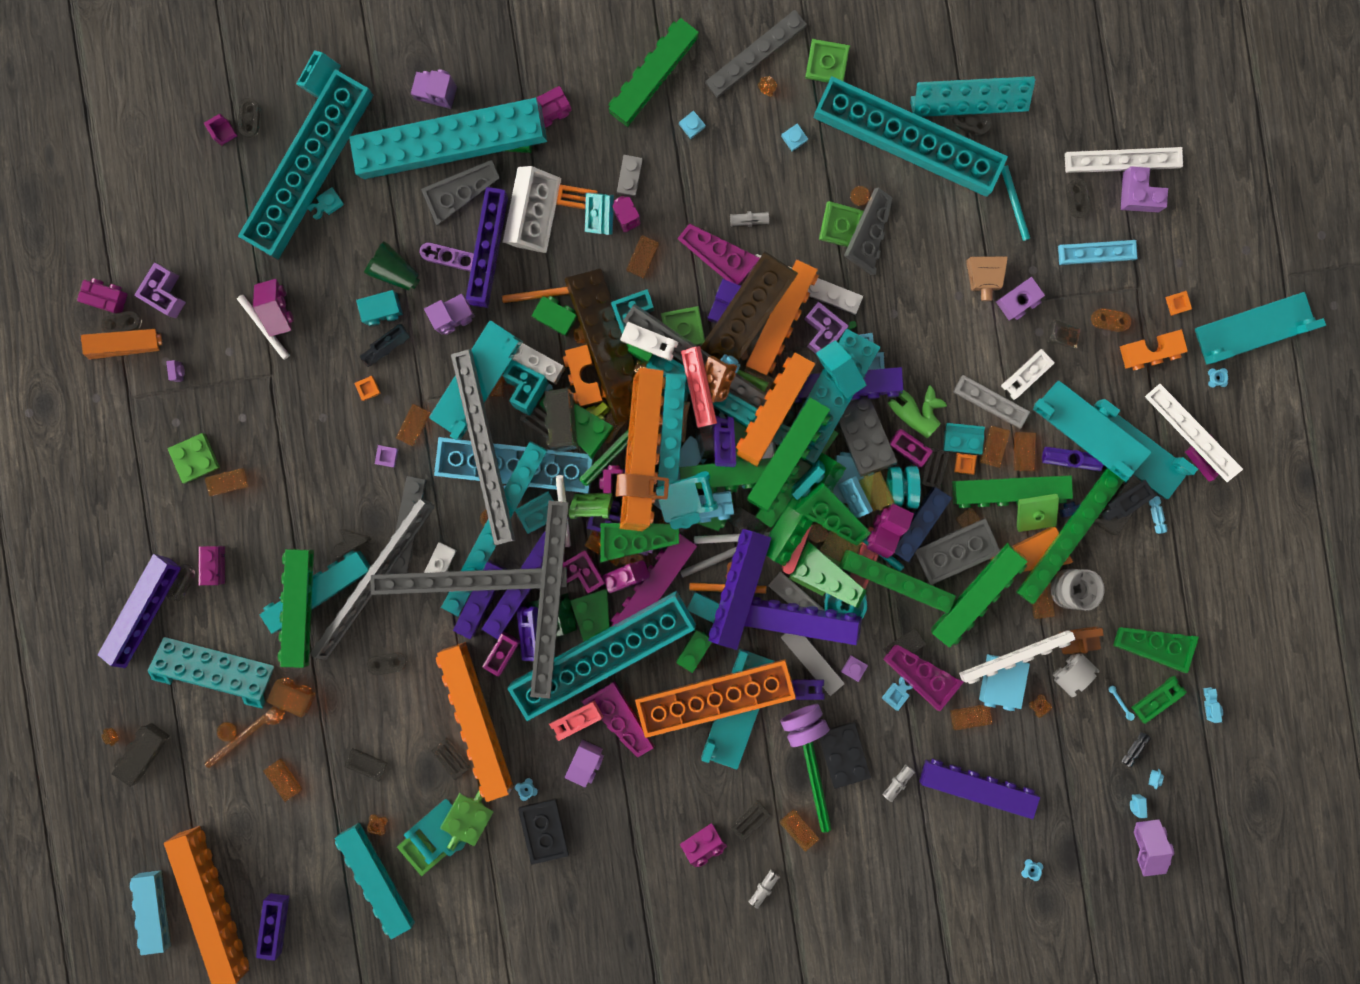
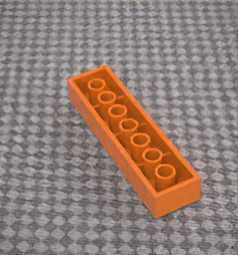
(643, 444)
(715, 698)
(475, 722)
(207, 906)

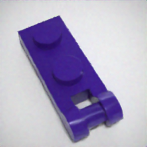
(724, 442)
(527, 631)
(802, 689)

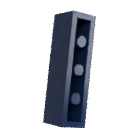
(921, 523)

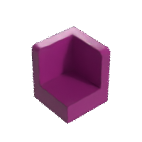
(220, 129)

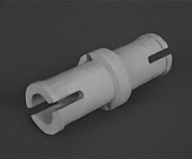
(749, 219)
(898, 783)
(764, 889)

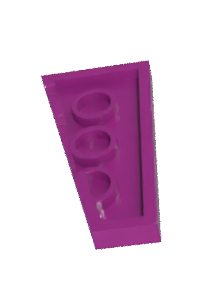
(720, 255)
(929, 681)
(621, 718)

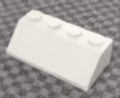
(532, 209)

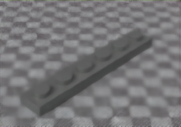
(755, 53)
(413, 491)

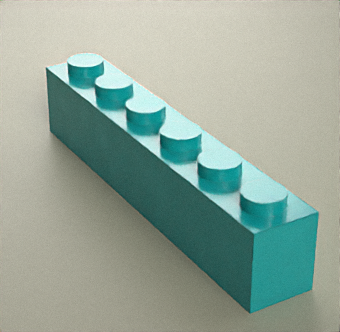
(672, 427)
(324, 586)
(374, 881)

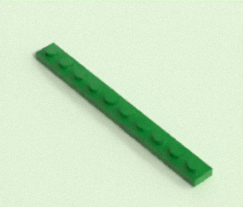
(1069, 536)

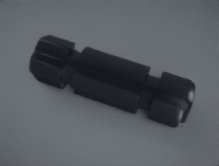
(1136, 749)

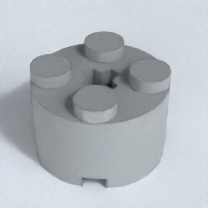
(1076, 674)

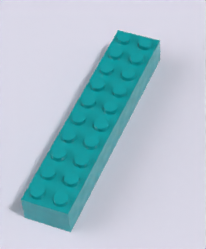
(910, 137)
(448, 138)
(306, 164)
(607, 653)

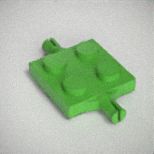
(466, 820)

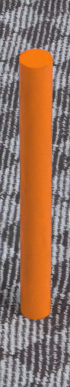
(535, 294)
(719, 587)

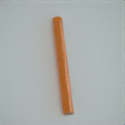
(236, 741)

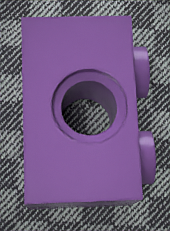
(1010, 304)

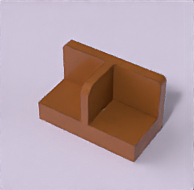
(1085, 640)

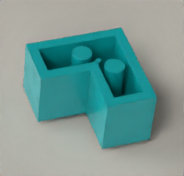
(622, 306)
(842, 368)
(529, 386)

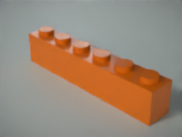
(781, 318)
(775, 409)

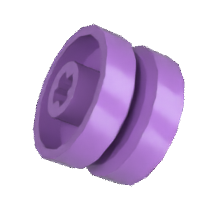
(804, 725)

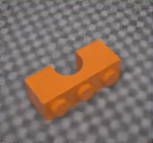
(1138, 354)
(577, 360)

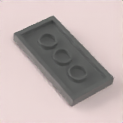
(866, 437)
(957, 551)

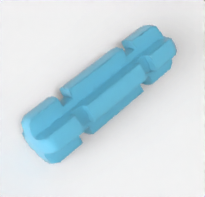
(1158, 515)

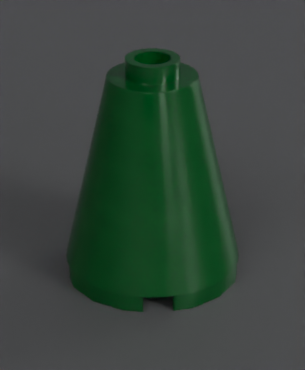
(391, 268)

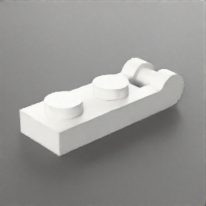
(648, 341)
(1028, 373)

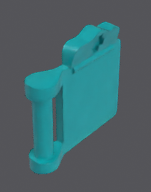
(683, 501)
(430, 826)

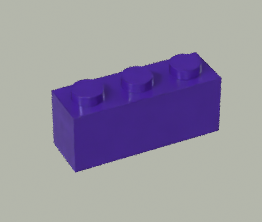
(272, 926)

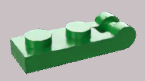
(1158, 700)

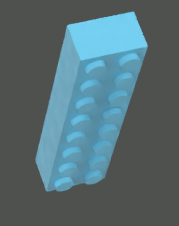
(457, 460)

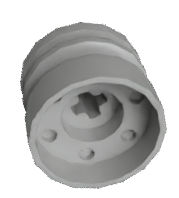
(1077, 589)

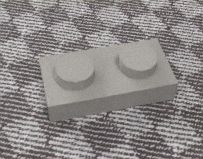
(629, 175)

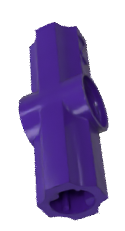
(1061, 458)

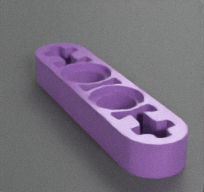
(455, 262)

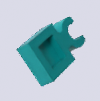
(328, 202)

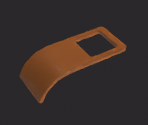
(638, 486)

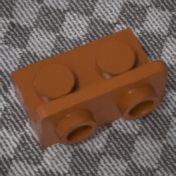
(719, 378)

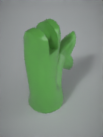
(910, 414)

